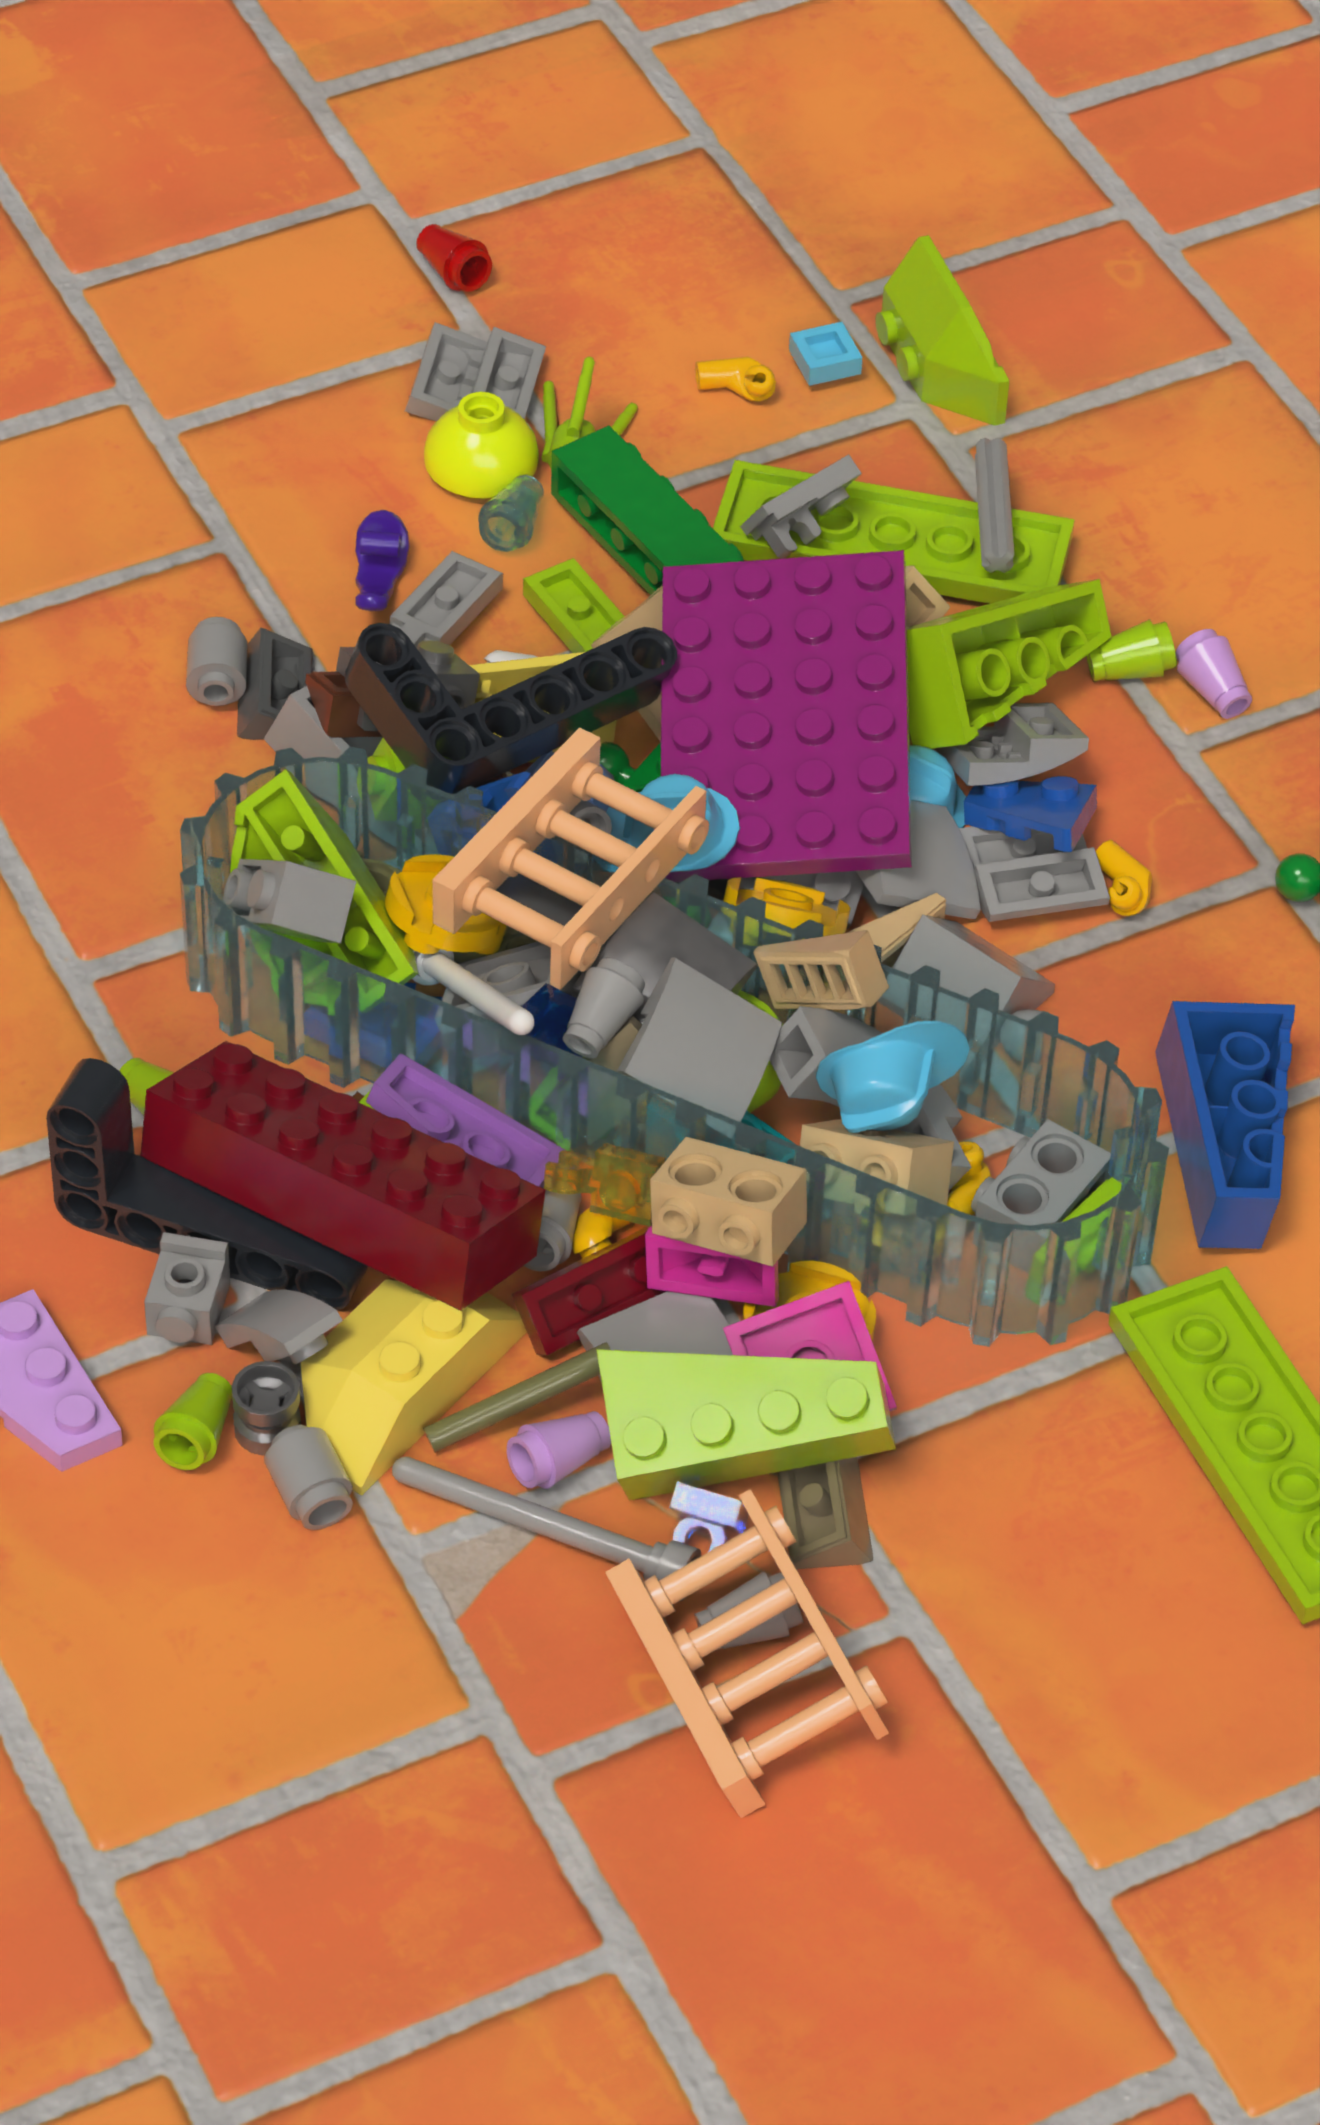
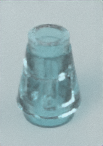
(511, 514)

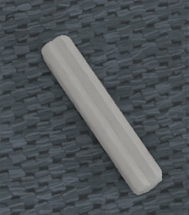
(994, 505)

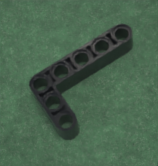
(576, 693)
(134, 1201)

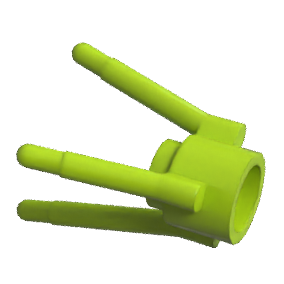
(576, 426)

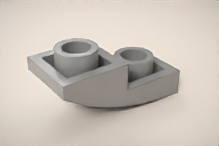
(281, 1325)

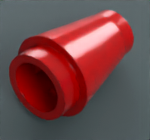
(455, 257)

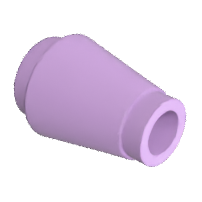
(1212, 670)
(555, 1448)

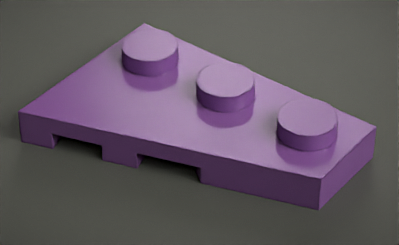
(459, 1118)

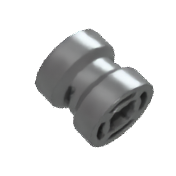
(264, 1404)

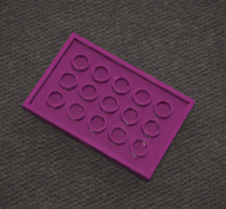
(794, 708)

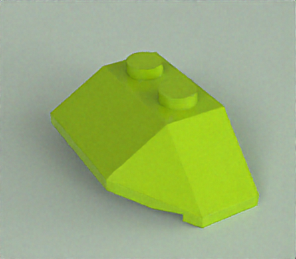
(940, 338)
(290, 825)

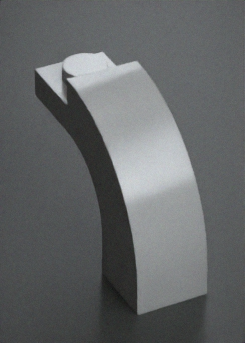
(818, 1032)

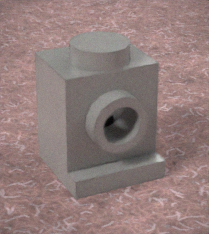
(187, 1289)

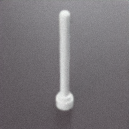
(442, 969)

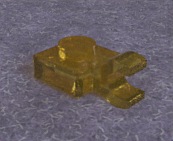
(614, 1178)

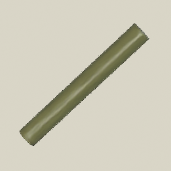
(514, 1399)

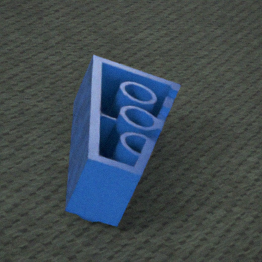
(1227, 1111)

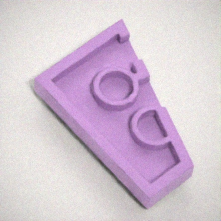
(46, 1390)

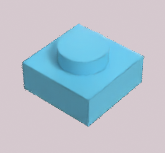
(825, 353)

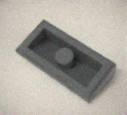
(273, 673)

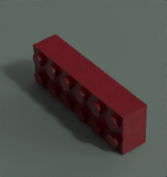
(343, 1174)

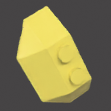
(398, 1370)

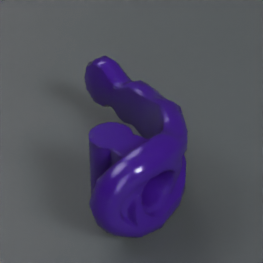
(381, 556)

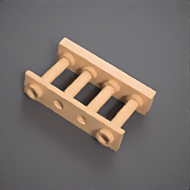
(542, 811)
(710, 1707)

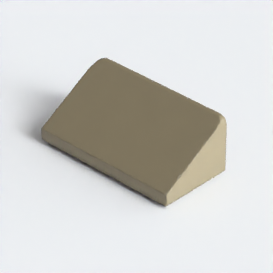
(826, 1514)

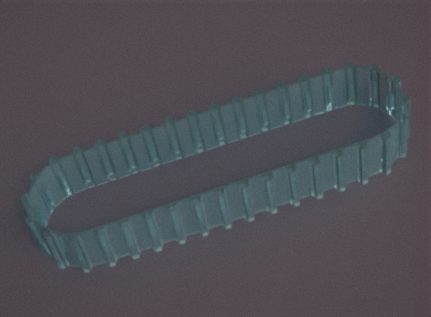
(886, 1236)

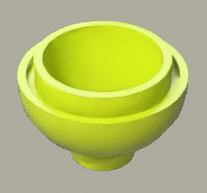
(480, 447)

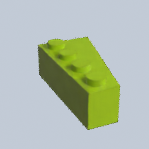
(991, 656)
(736, 1416)

